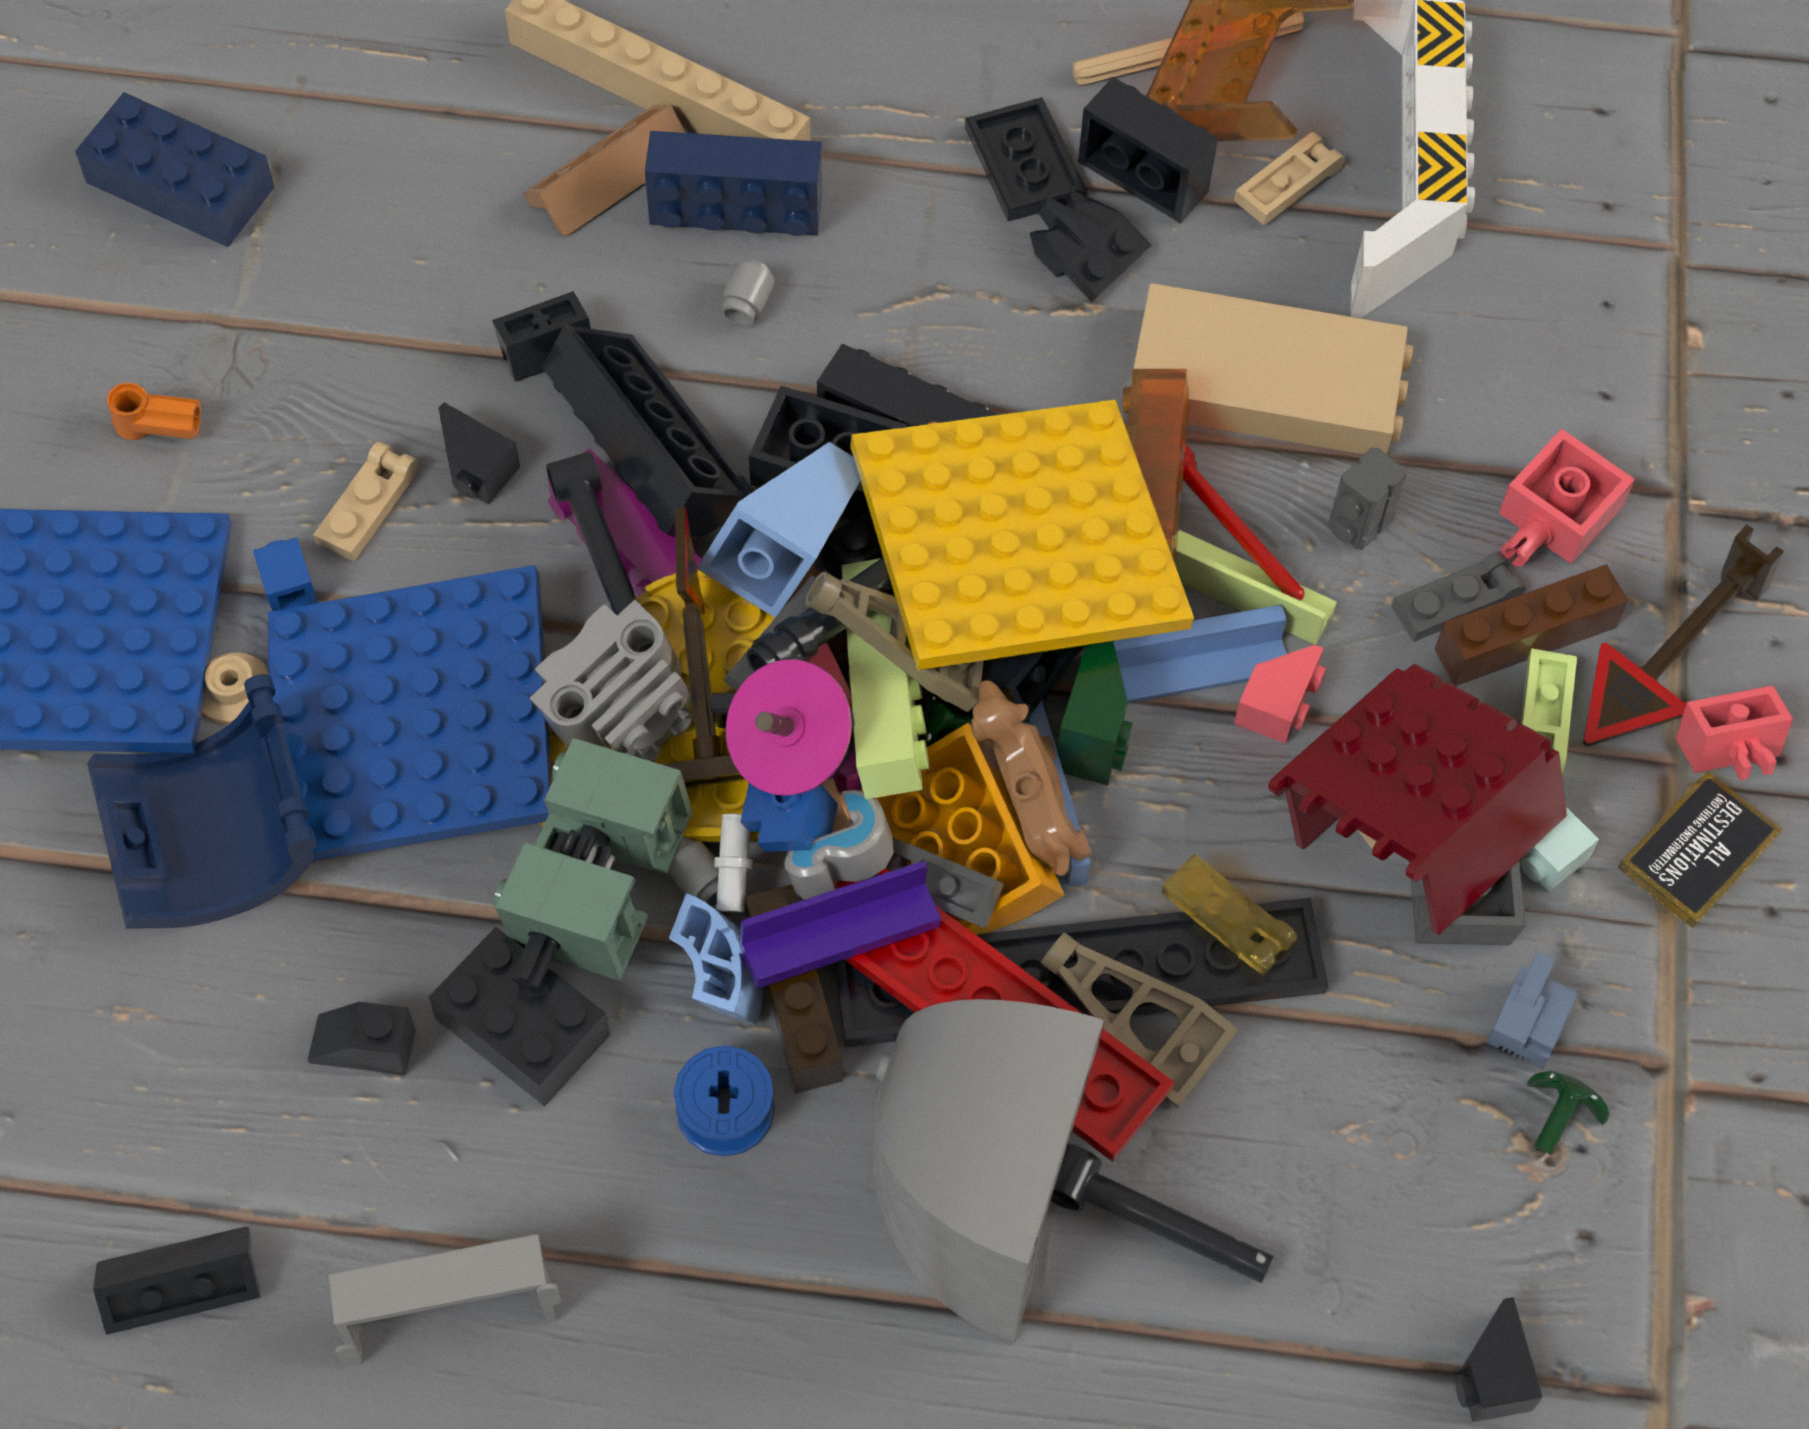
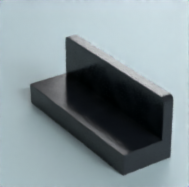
(175, 1280)

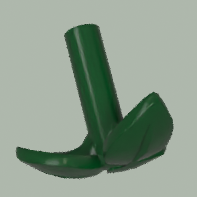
(940, 718)
(1571, 1093)

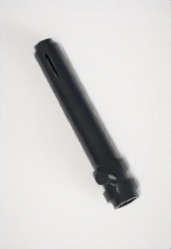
(802, 635)

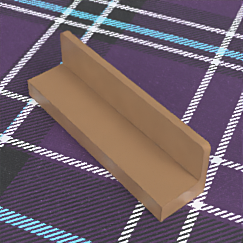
(601, 172)

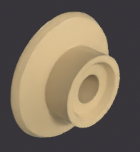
(224, 702)

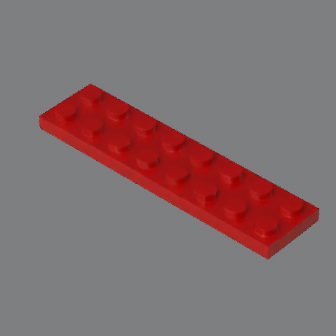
(959, 965)

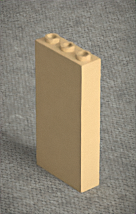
(1279, 368)

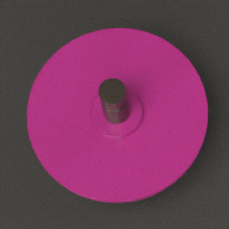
(789, 727)

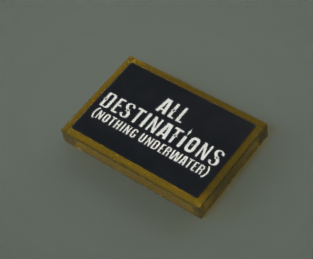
(1699, 849)

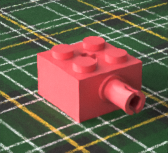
(1562, 500)

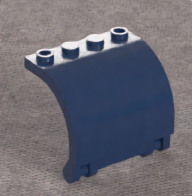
(207, 827)

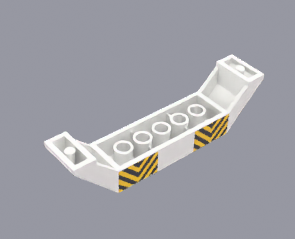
(1434, 147)

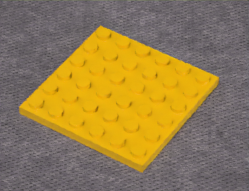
(1019, 534)

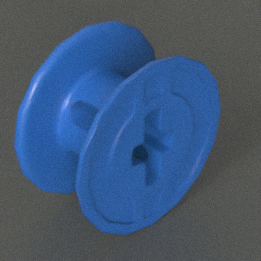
(698, 1100)

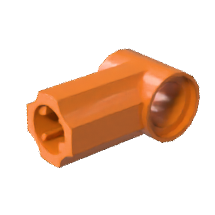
(152, 413)

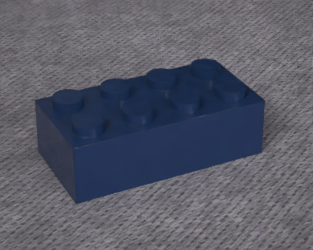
(175, 169)
(734, 183)

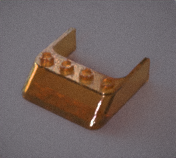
(1218, 60)

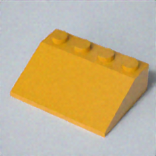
(972, 822)

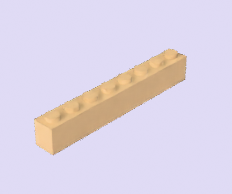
(647, 72)

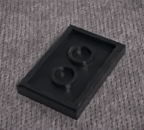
(1023, 157)

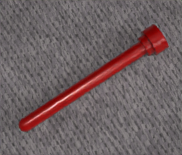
(1239, 529)

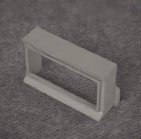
(436, 1283)

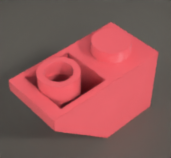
(1277, 693)

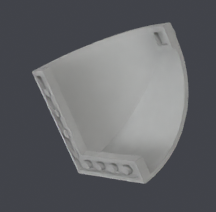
(974, 1143)

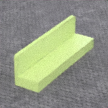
(1248, 587)

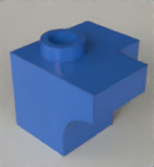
(788, 821)

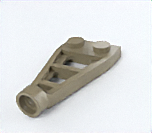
(849, 605)
(1190, 1048)

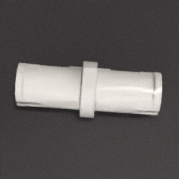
(732, 865)

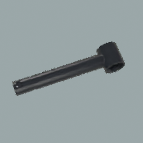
(576, 481)
(1081, 1182)

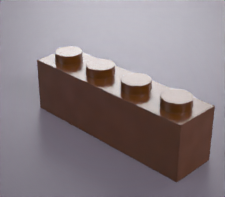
(1535, 620)

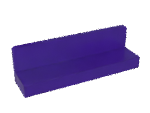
(838, 925)

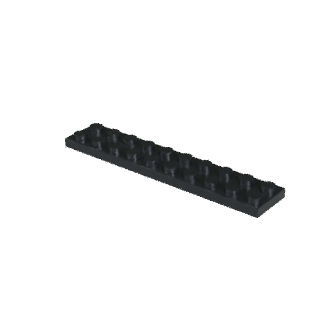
(1159, 945)

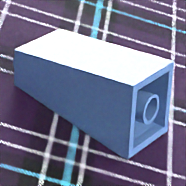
(782, 529)

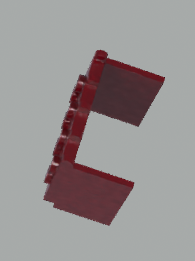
(1431, 782)

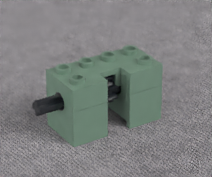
(562, 891)

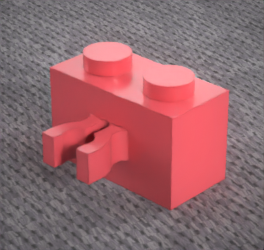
(1735, 731)

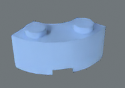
(718, 963)

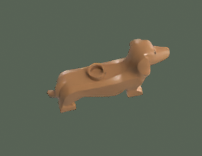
(1029, 778)

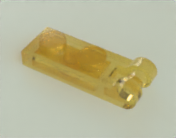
(1228, 913)

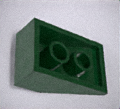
(1094, 723)

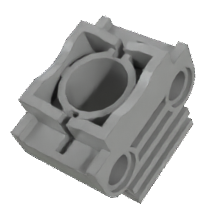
(616, 685)

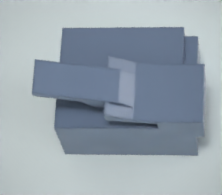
(1533, 1013)

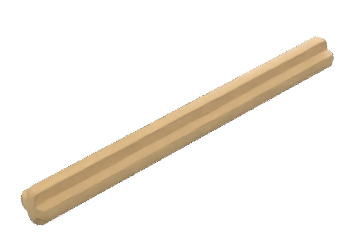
(1145, 56)

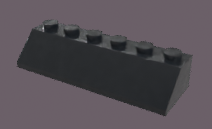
(645, 428)

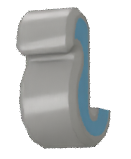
(846, 854)

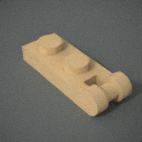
(1288, 178)
(366, 502)

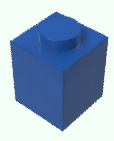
(285, 574)

